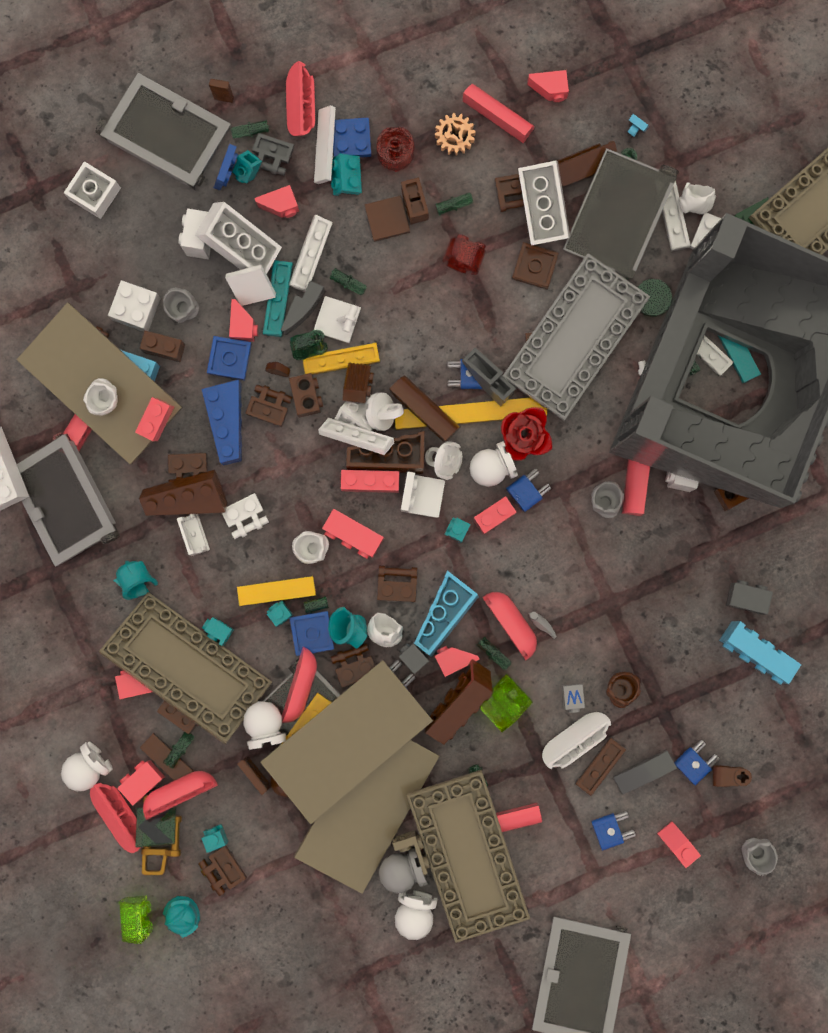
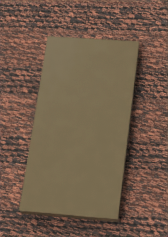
(800, 208)
(72, 356)
(185, 667)
(346, 742)
(360, 827)
(468, 856)

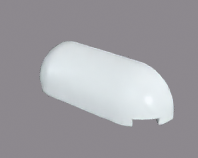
(576, 740)

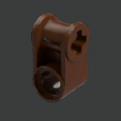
(727, 776)

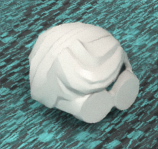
(697, 199)
(101, 397)
(310, 547)
(384, 630)

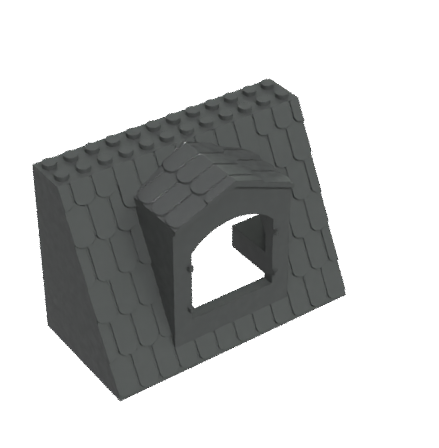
(765, 299)

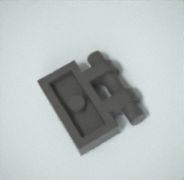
(275, 149)

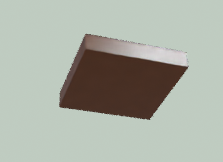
(387, 218)
(535, 266)
(254, 775)

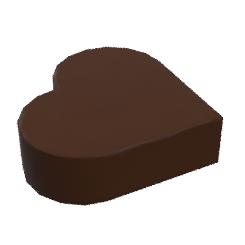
(277, 369)

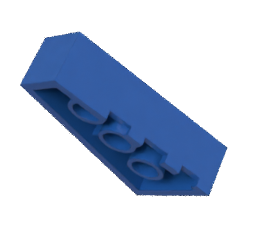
(224, 413)

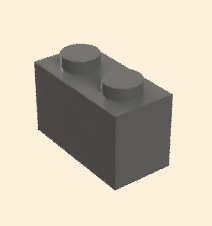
(749, 598)
(413, 657)

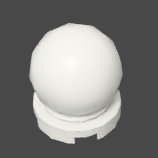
(492, 466)
(263, 724)
(84, 769)
(415, 915)

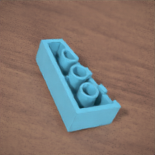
(445, 613)
(759, 652)

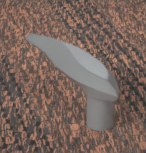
(542, 624)

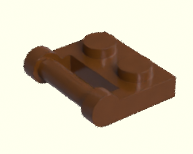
(506, 187)
(397, 590)

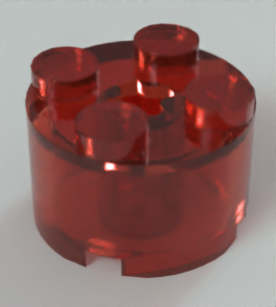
(395, 138)
(464, 255)

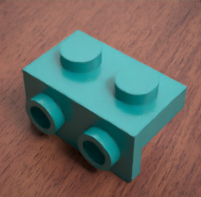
(346, 174)

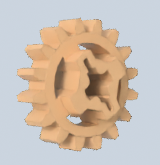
(448, 138)

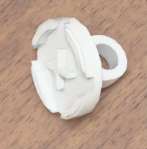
(382, 411)
(447, 460)

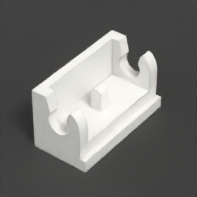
(193, 534)

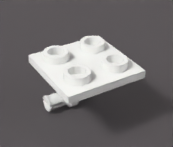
(337, 319)

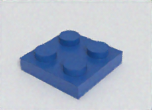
(352, 137)
(228, 162)
(229, 358)
(311, 632)

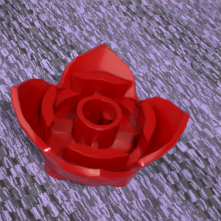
(537, 440)

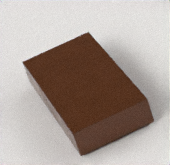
(221, 90)

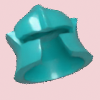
(132, 578)
(347, 628)
(181, 915)

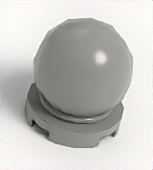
(401, 872)

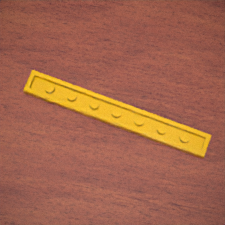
(471, 412)

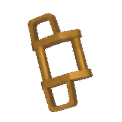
(174, 851)

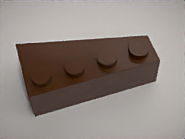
(403, 456)
(185, 496)
(460, 703)

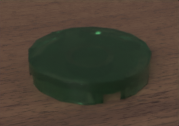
(659, 299)

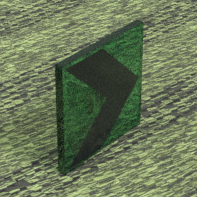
(156, 830)

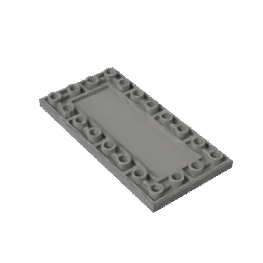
(576, 337)

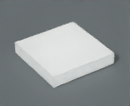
(250, 285)

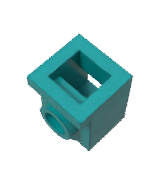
(246, 170)
(457, 529)
(279, 613)
(217, 630)
(214, 838)

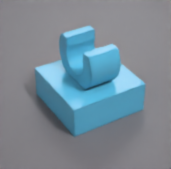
(637, 124)

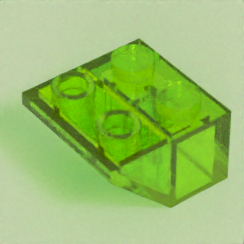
(506, 703)
(134, 919)

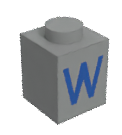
(573, 697)

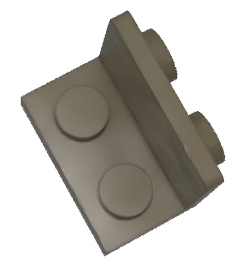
(405, 841)

